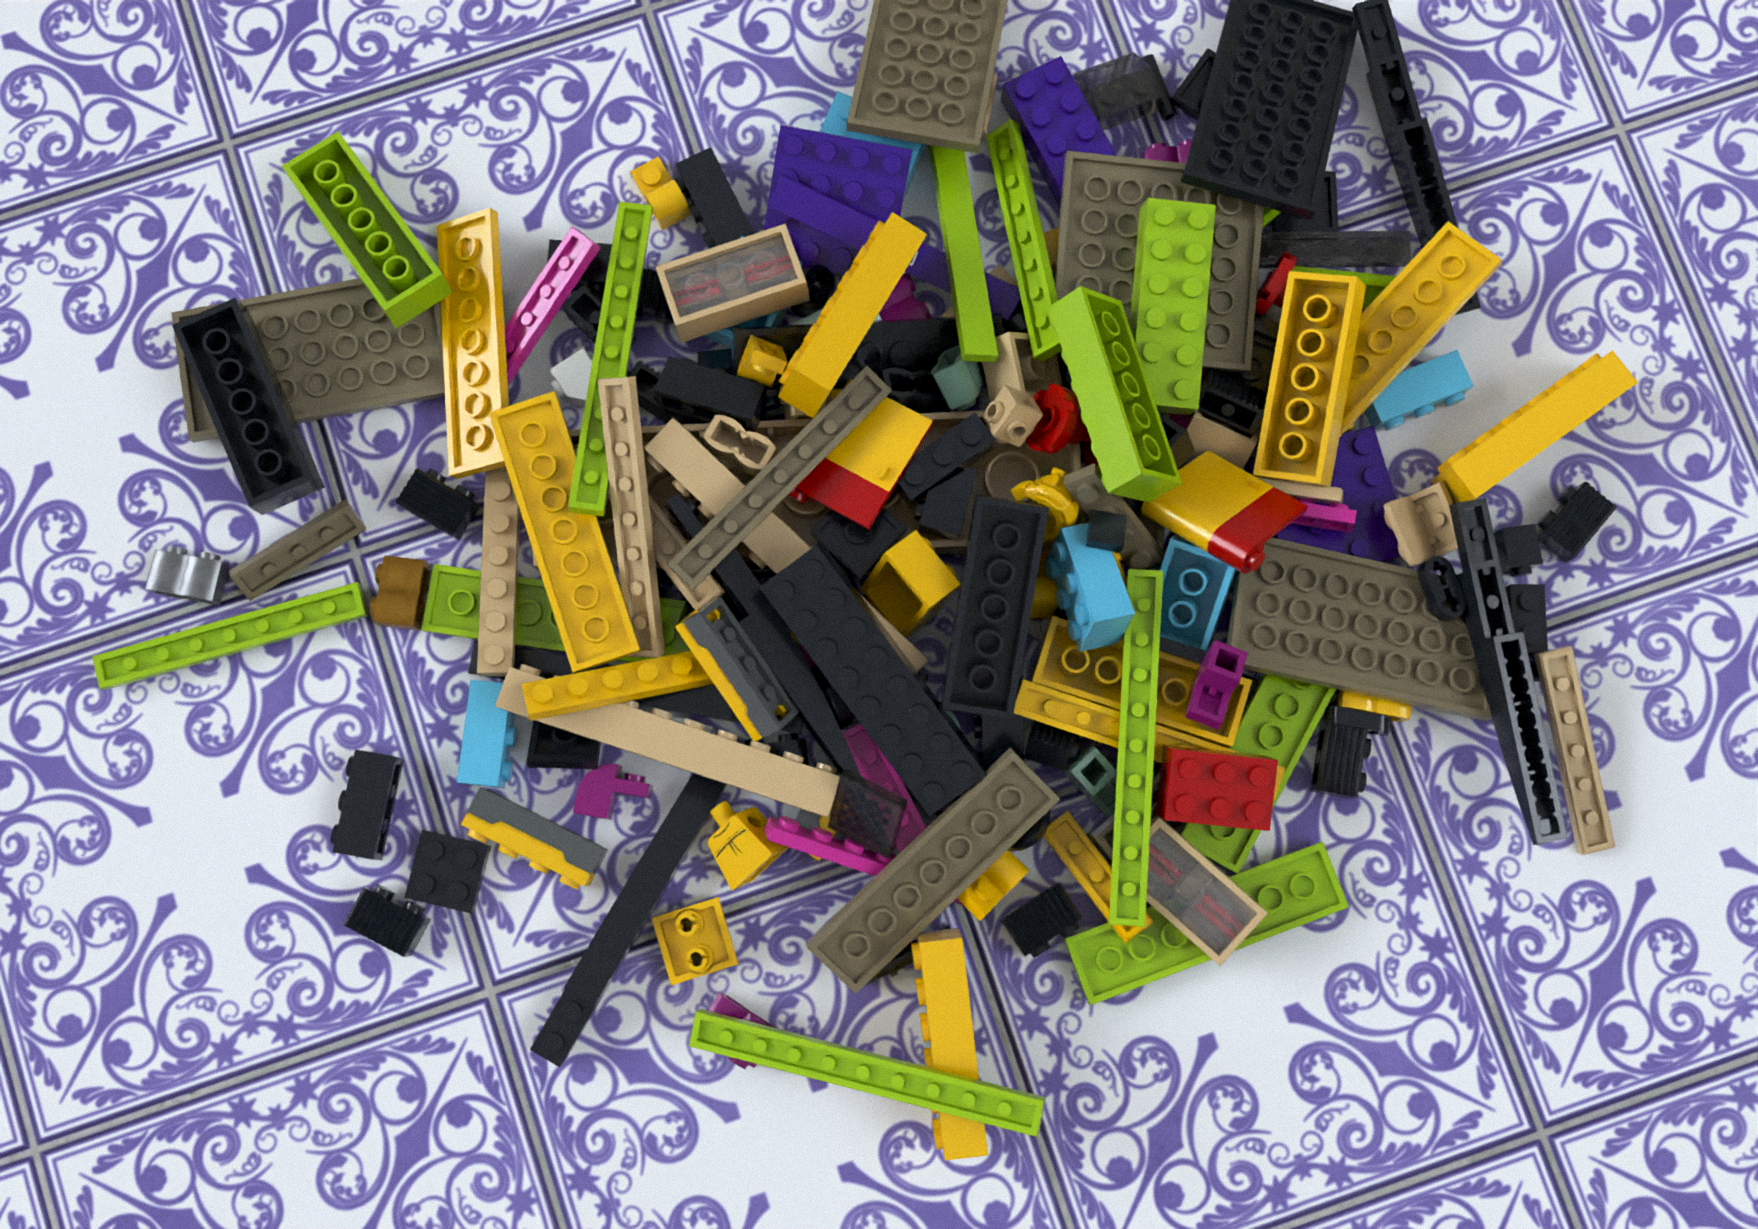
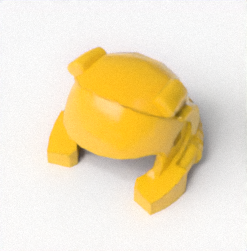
(1051, 492)

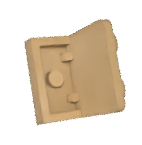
(1422, 524)

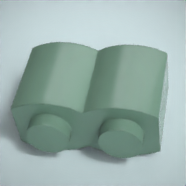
(958, 379)

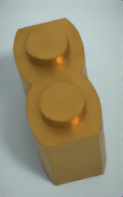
(400, 593)

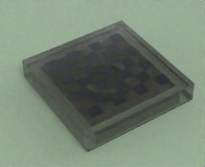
(867, 813)

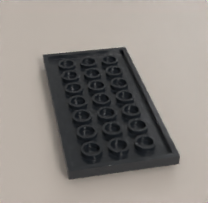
(1272, 103)

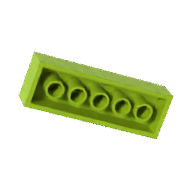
(367, 229)
(1172, 299)
(1114, 395)

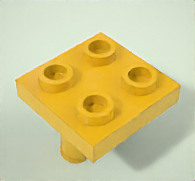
(695, 941)

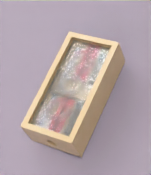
(733, 283)
(1197, 894)

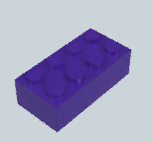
(1053, 119)

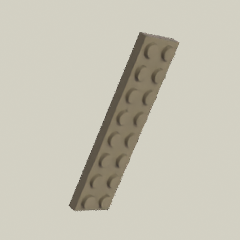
(932, 871)

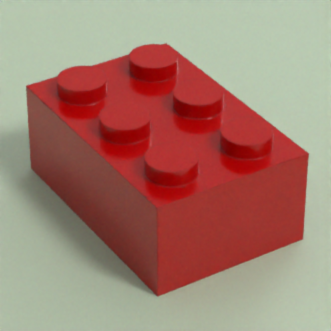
(1216, 787)

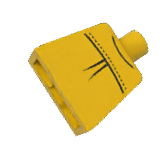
(742, 844)

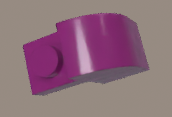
(1214, 683)
(600, 787)

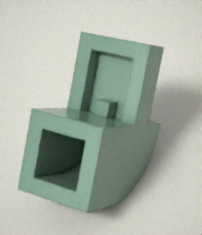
(1095, 778)

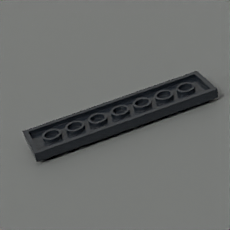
(887, 344)

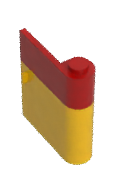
(866, 463)
(1224, 511)

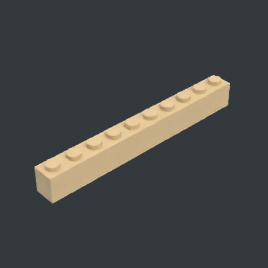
(715, 486)
(689, 748)

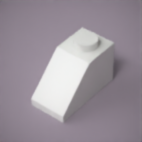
(573, 377)

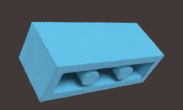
(1420, 390)
(486, 738)

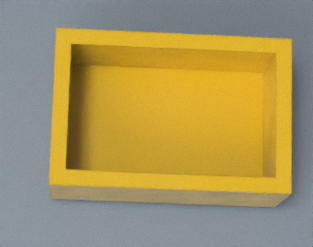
(910, 584)

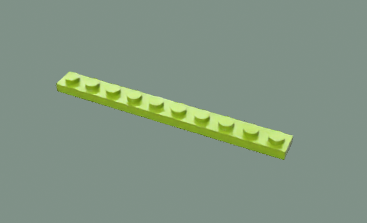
(611, 352)
(1136, 750)
(868, 1072)

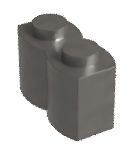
(187, 576)

